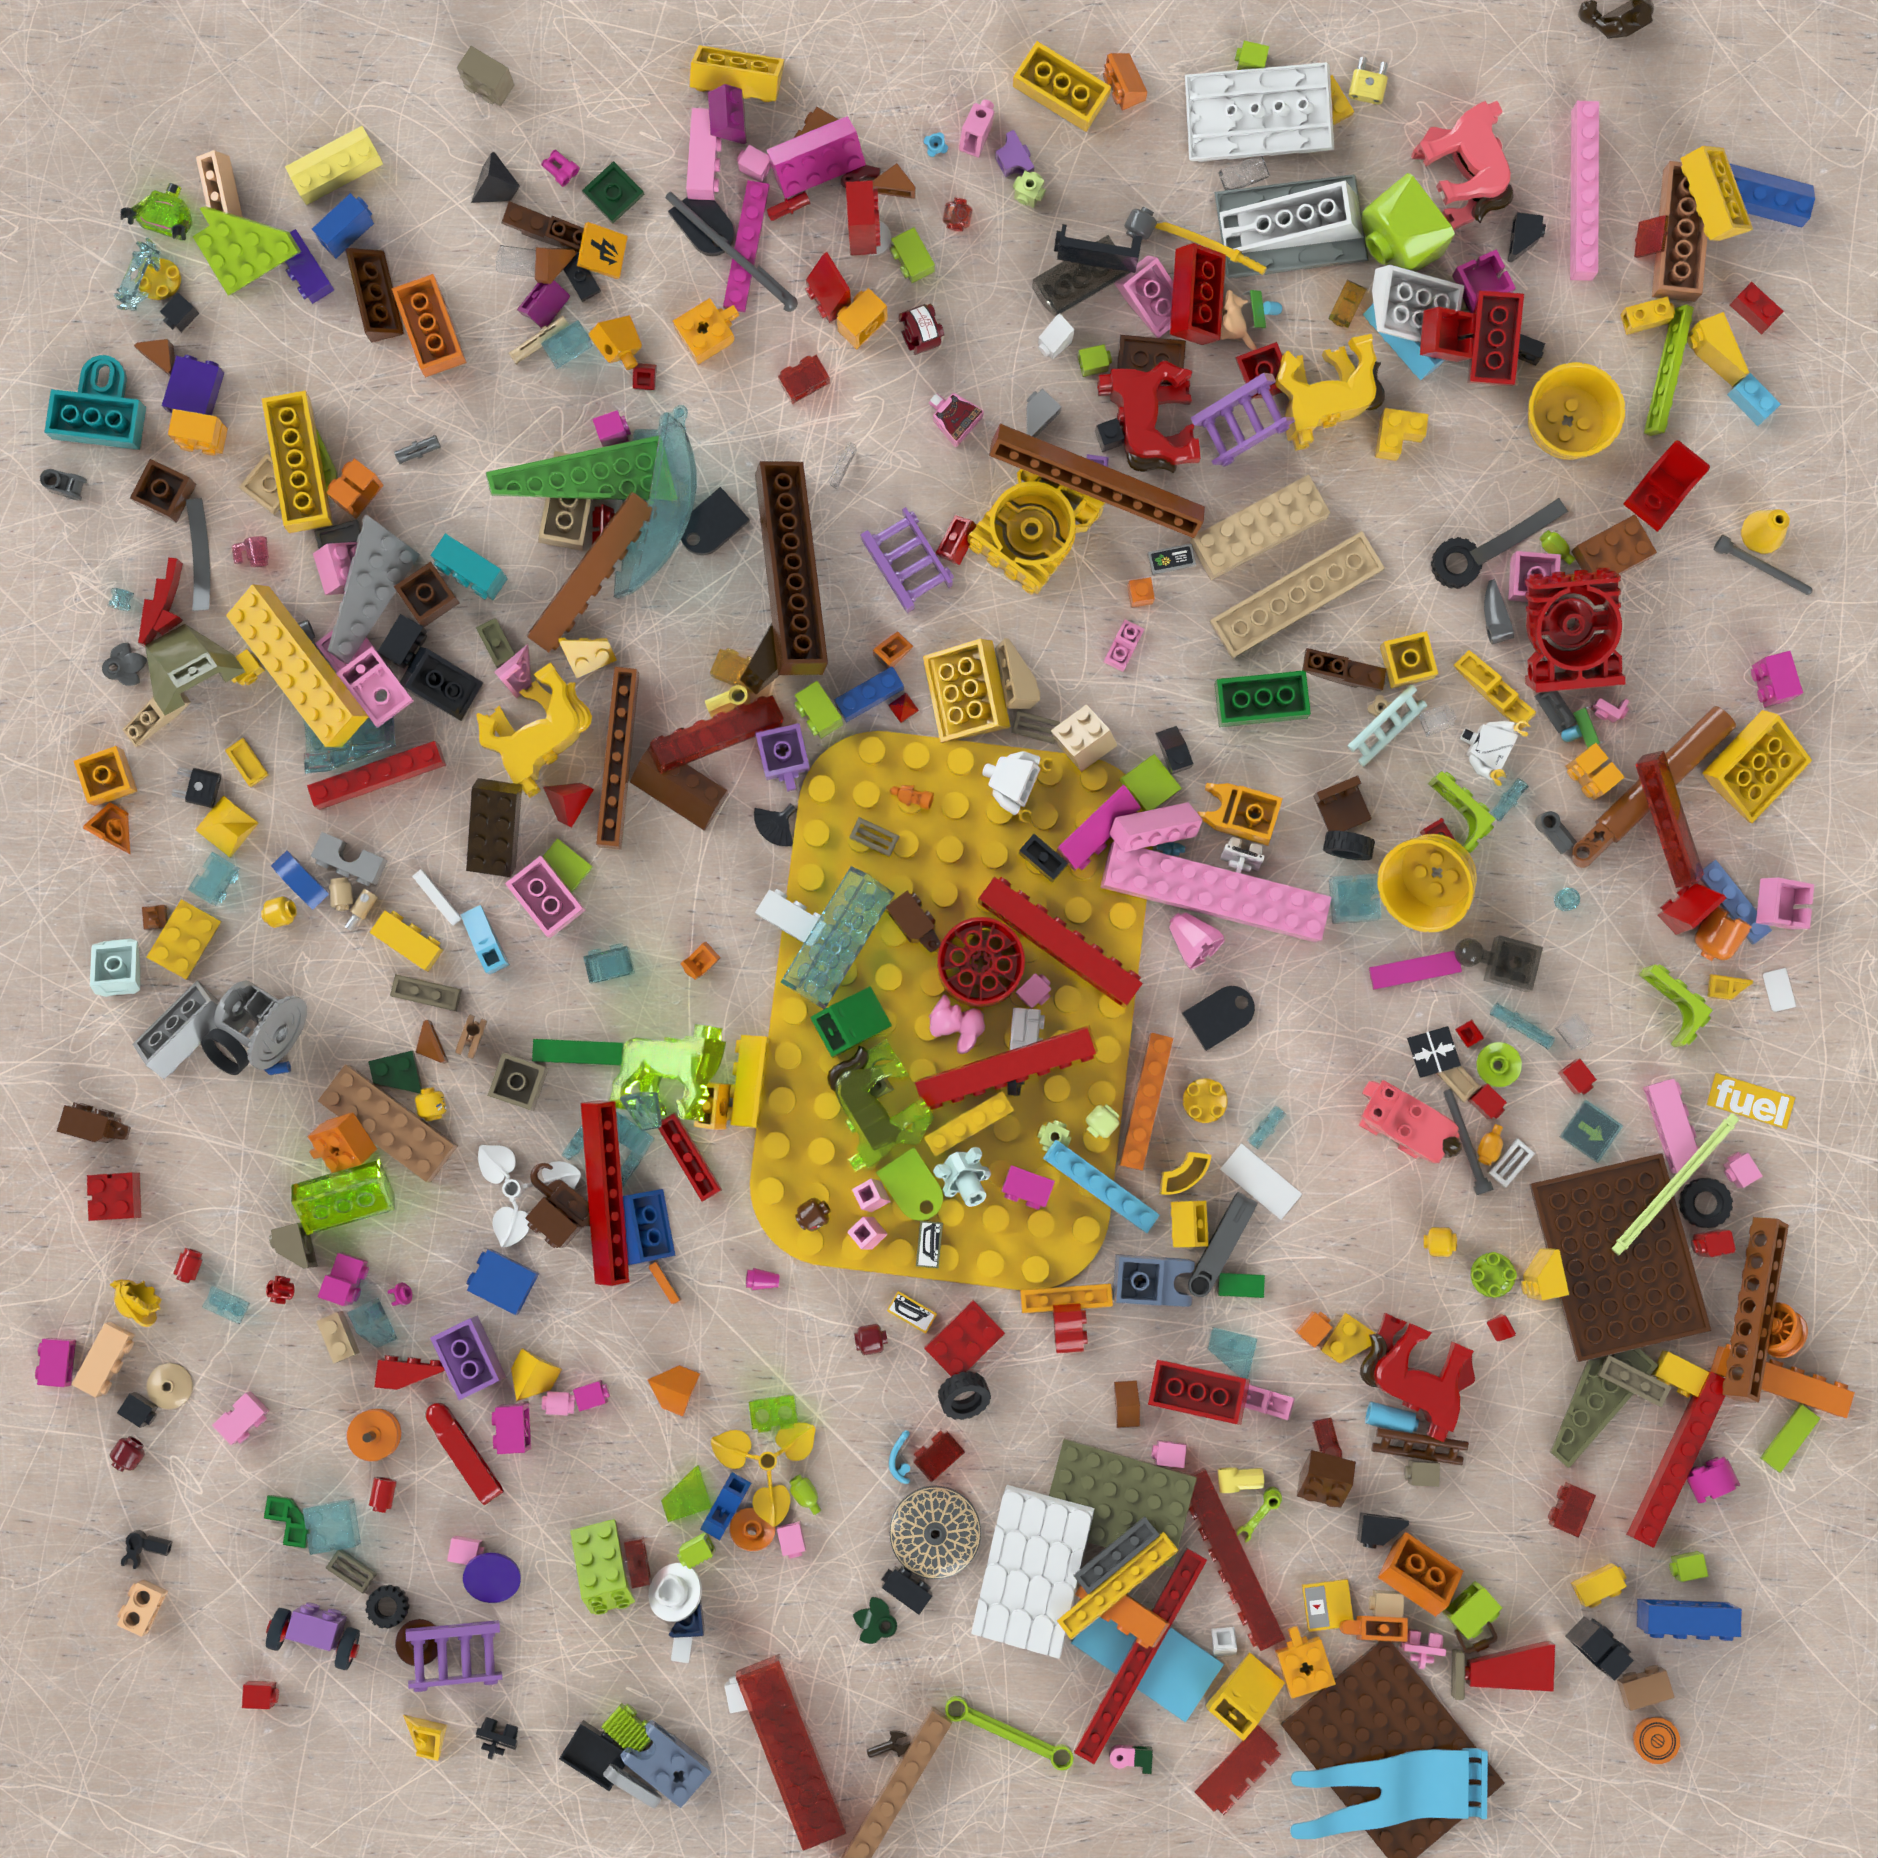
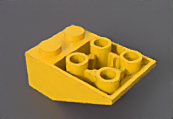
(1245, 1696)

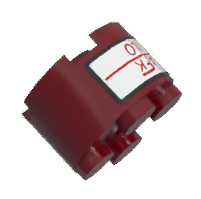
(921, 329)

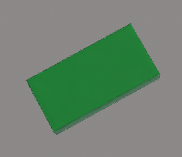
(1241, 1285)

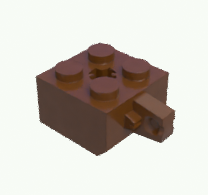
(913, 921)
(92, 1125)

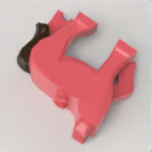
(1477, 158)
(1409, 1122)

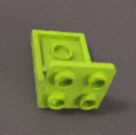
(1476, 814)
(1692, 1006)
(601, 1567)

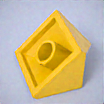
(226, 826)

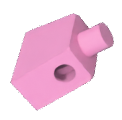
(977, 128)

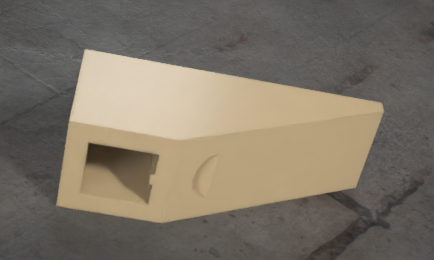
(150, 720)

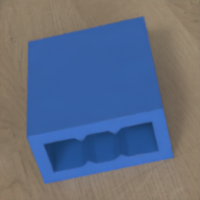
(343, 225)
(502, 1281)

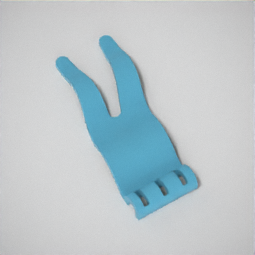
(1411, 1787)

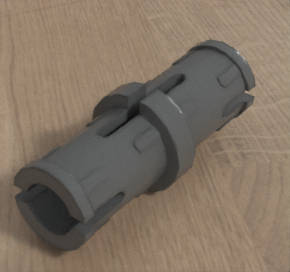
(403, 454)

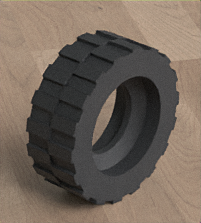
(1441, 571)
(1349, 845)
(1722, 1196)
(959, 1384)

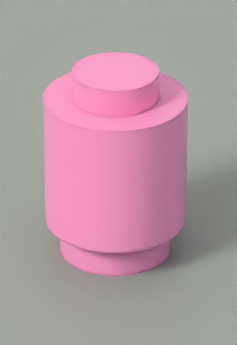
(558, 1403)

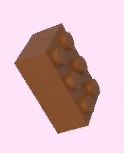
(1616, 548)

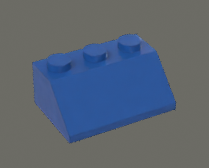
(647, 1227)

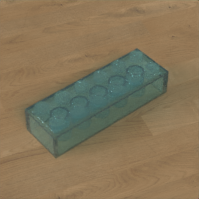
(837, 937)

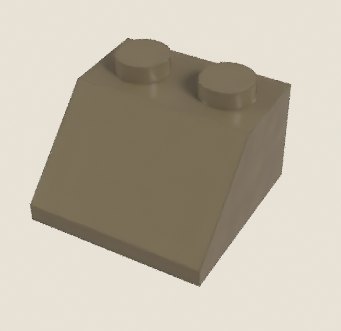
(294, 1245)

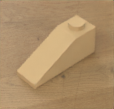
(1017, 680)

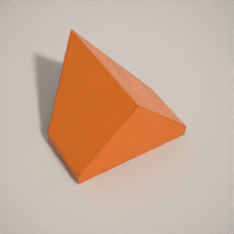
(111, 826)
(674, 1388)

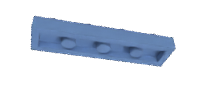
(1735, 903)

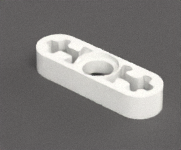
(437, 897)

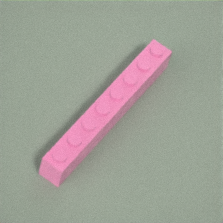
(1584, 190)

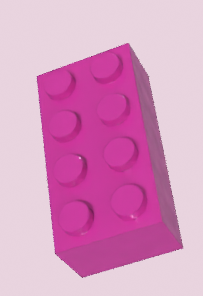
(816, 157)

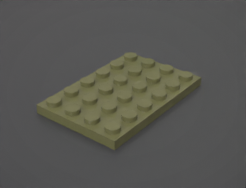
(1122, 1492)

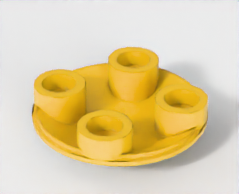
(161, 283)
(1205, 1100)

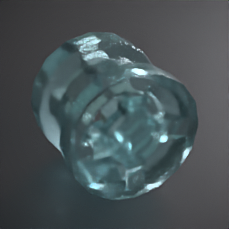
(120, 599)
(1572, 899)

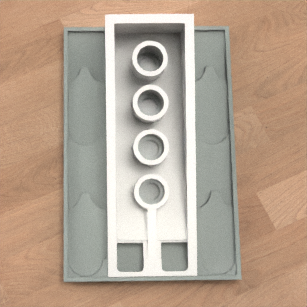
(1293, 225)

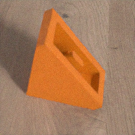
(892, 650)

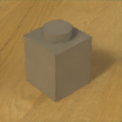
(1423, 1473)

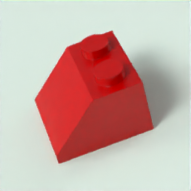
(1260, 361)

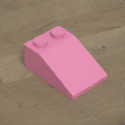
(1149, 294)

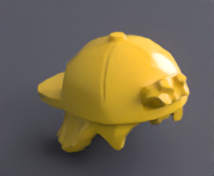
(136, 1301)

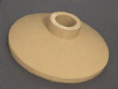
(180, 1383)

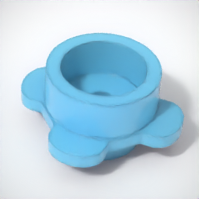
(935, 138)

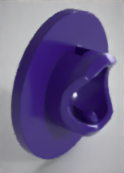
(491, 1577)

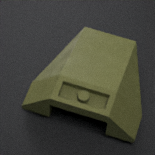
(184, 660)

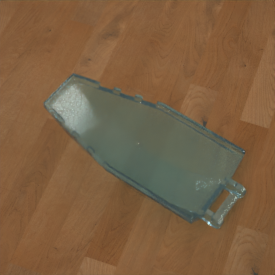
(671, 503)

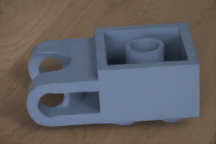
(1157, 1282)
(663, 1759)

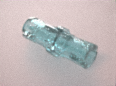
(1509, 799)
(1266, 1127)

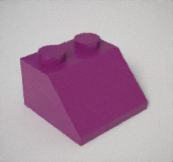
(727, 113)

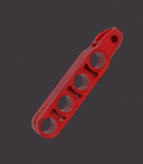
(463, 1453)

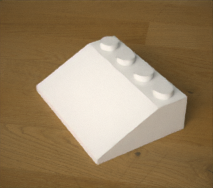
(1404, 295)

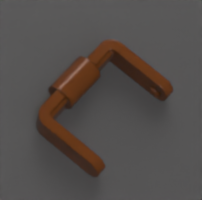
(1480, 1645)

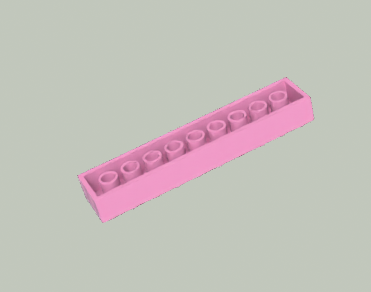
(1216, 892)

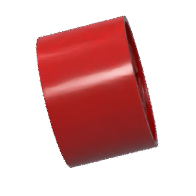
(962, 992)

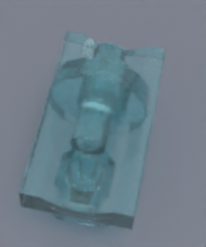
(226, 1305)

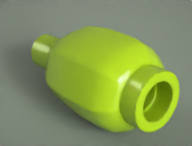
(1555, 544)
(805, 1493)

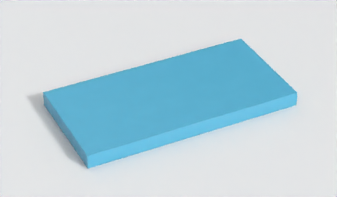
(1176, 1674)

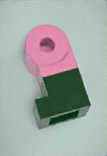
(1132, 1755)

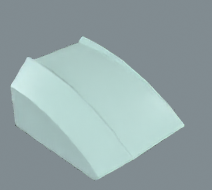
(115, 967)

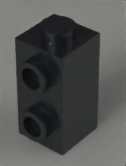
(906, 1589)

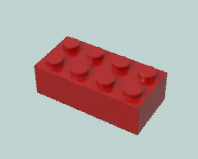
(863, 217)
(1197, 294)
(1496, 338)
(1199, 1392)

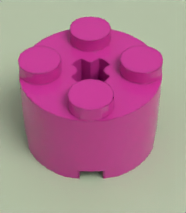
(1712, 1480)

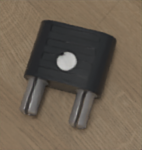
(201, 788)

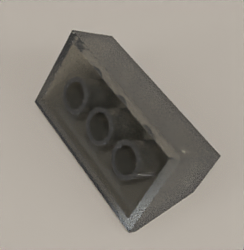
(1073, 283)

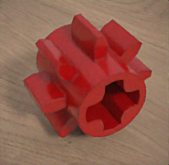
(280, 1290)

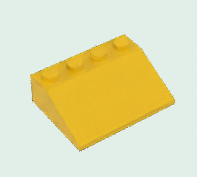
(966, 690)
(1757, 765)

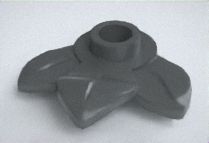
(127, 664)

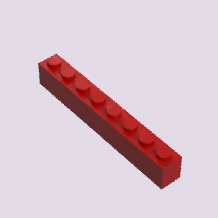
(1007, 1066)
(605, 1192)
(1677, 1462)

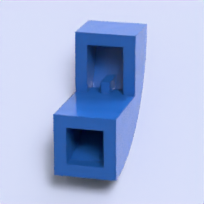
(299, 880)
(725, 1506)

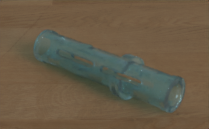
(1514, 1021)

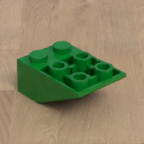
(850, 1021)

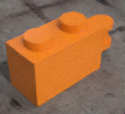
(1376, 1628)

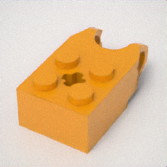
(1236, 810)

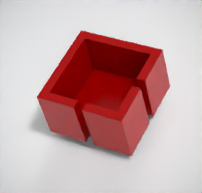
(1441, 334)
(114, 1196)

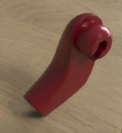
(860, 173)

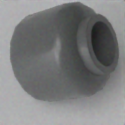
(1140, 223)

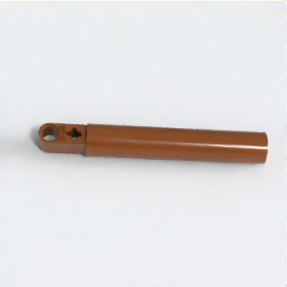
(1633, 803)

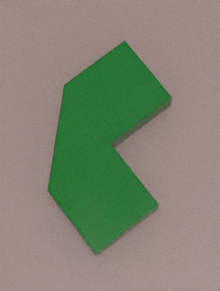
(286, 1510)

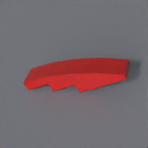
(163, 598)

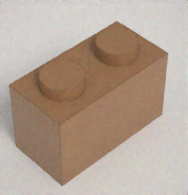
(1645, 1687)

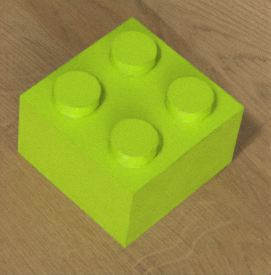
(818, 709)
(1472, 1610)

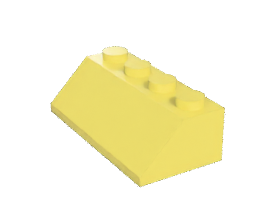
(334, 165)

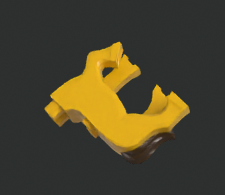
(1330, 401)

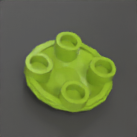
(1493, 1275)

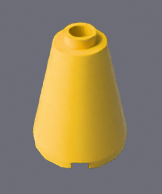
(1765, 530)

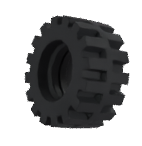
(374, 1613)

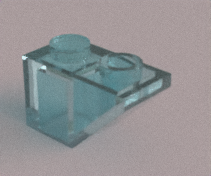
(372, 1323)

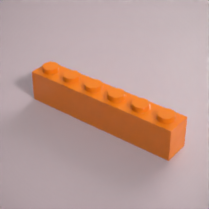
(1146, 1101)
(1795, 1385)

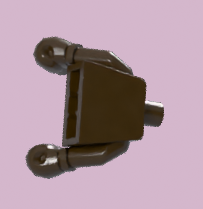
(1619, 22)

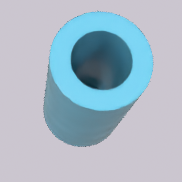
(1391, 1418)

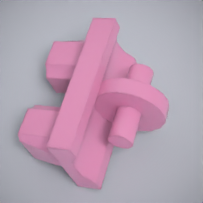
(1434, 1647)

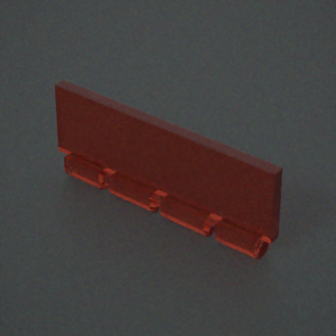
(1235, 1768)

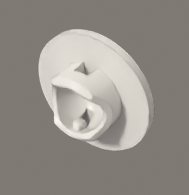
(675, 1592)

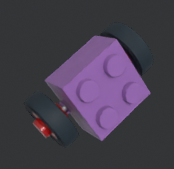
(314, 1628)

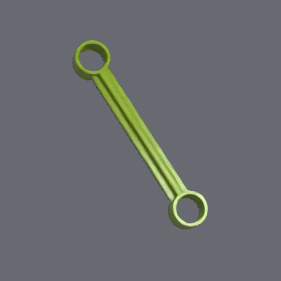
(1009, 1733)

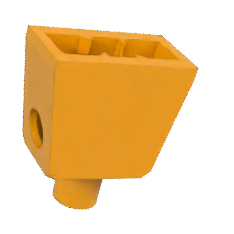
(617, 340)

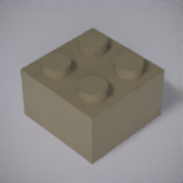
(485, 76)
(518, 1082)

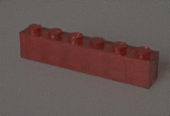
(715, 734)
(1669, 819)

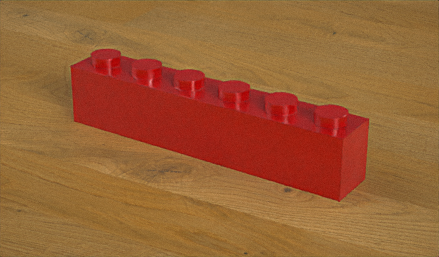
(376, 775)

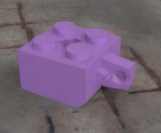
(780, 766)

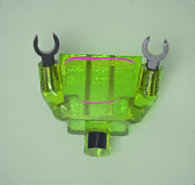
(161, 213)

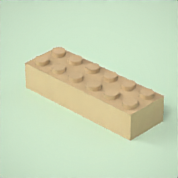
(1260, 527)

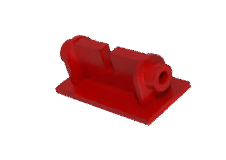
(601, 518)

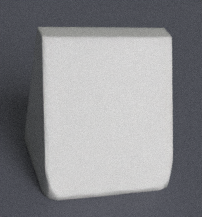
(1224, 1641)

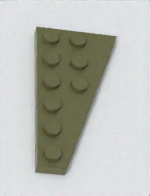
(1594, 1405)

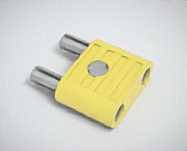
(1367, 85)

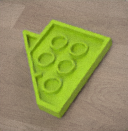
(242, 248)

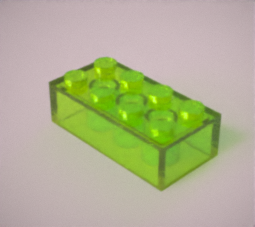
(343, 1197)

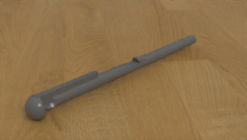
(758, 273)

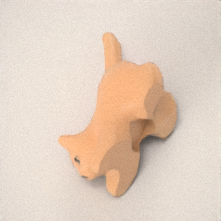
(1233, 322)

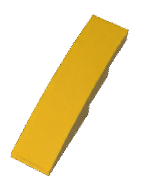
(1493, 688)

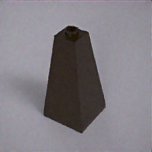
(763, 664)

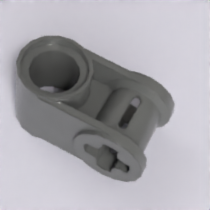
(67, 484)

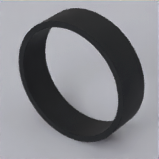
(218, 1057)

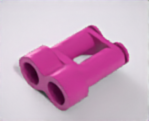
(565, 173)

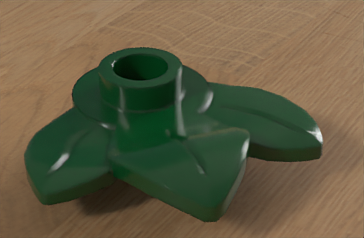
(872, 1619)

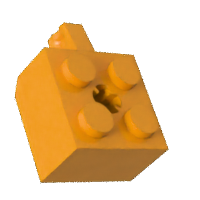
(706, 317)
(1294, 1655)

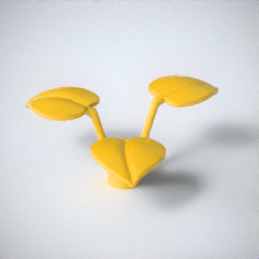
(733, 1448)

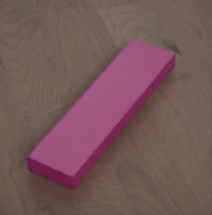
(1414, 970)

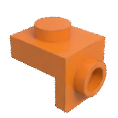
(700, 961)

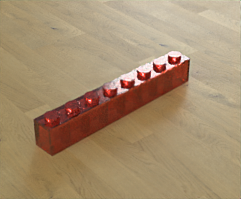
(1233, 1563)

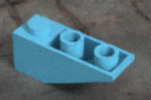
(484, 940)

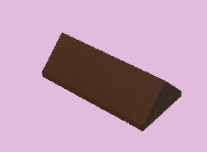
(374, 293)

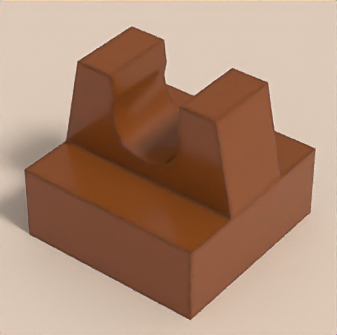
(154, 917)

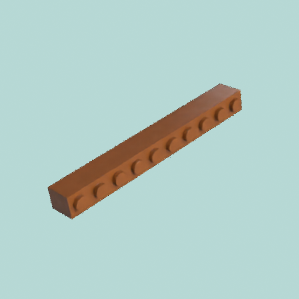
(1097, 481)

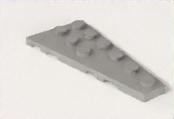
(375, 569)

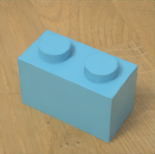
(1753, 399)

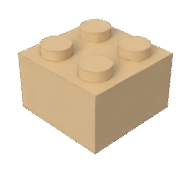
(1084, 738)

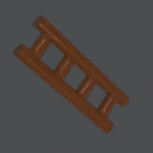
(1411, 1438)

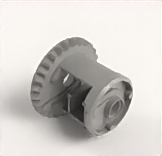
(278, 1022)

